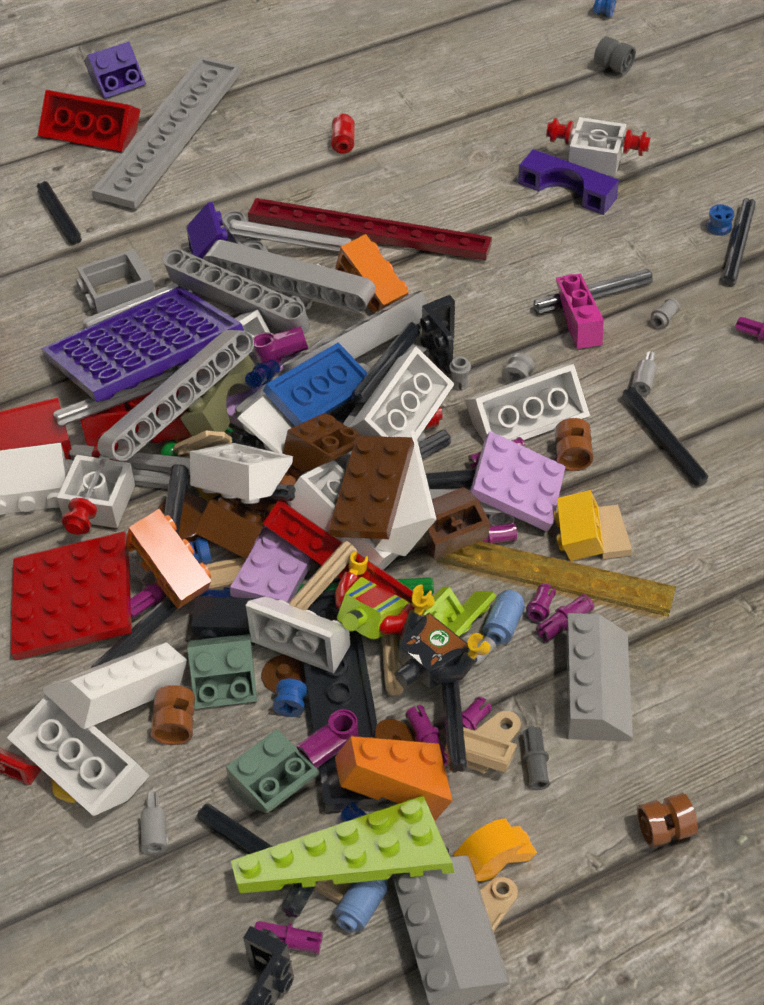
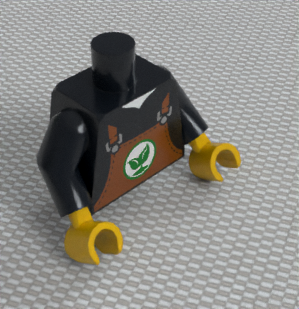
(432, 650)

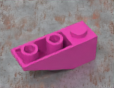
(581, 311)

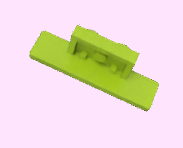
(457, 616)

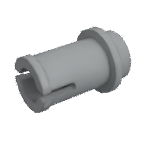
(661, 317)
(460, 368)

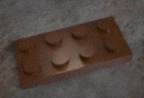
(372, 487)

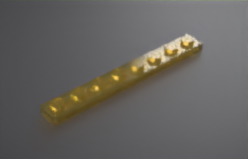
(564, 576)

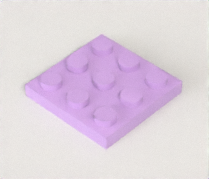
(518, 481)

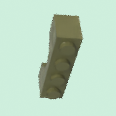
(210, 409)

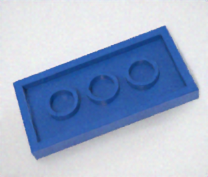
(316, 385)

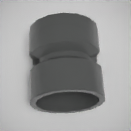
(615, 55)

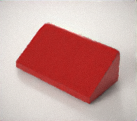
(18, 767)

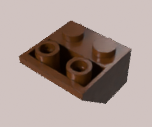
(318, 442)
(457, 524)
(231, 525)

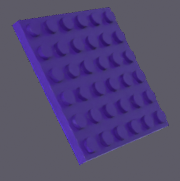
(138, 342)

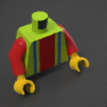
(368, 606)

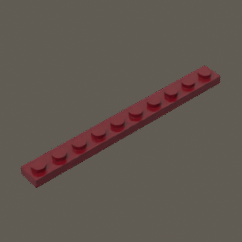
(376, 229)

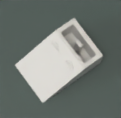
(267, 423)

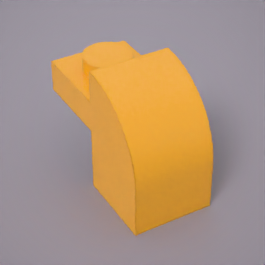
(494, 847)

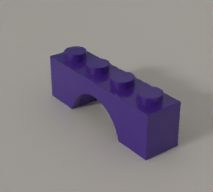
(545, 171)

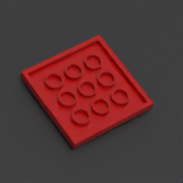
(70, 596)

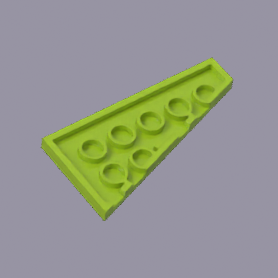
(355, 851)

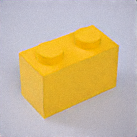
(579, 525)

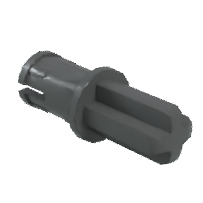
(536, 758)

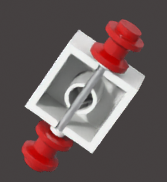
(597, 143)
(95, 492)

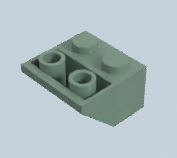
(222, 671)
(269, 772)

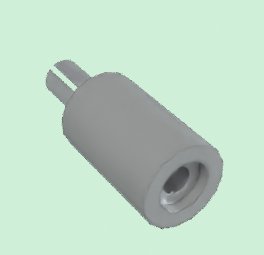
(645, 374)
(153, 826)

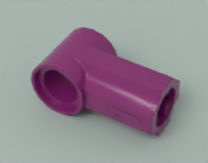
(280, 345)
(328, 739)

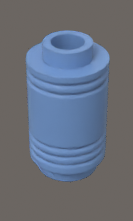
(504, 617)
(360, 904)

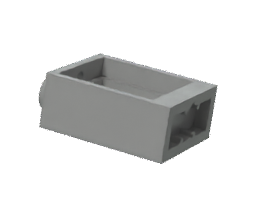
(111, 269)

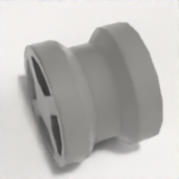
(518, 368)

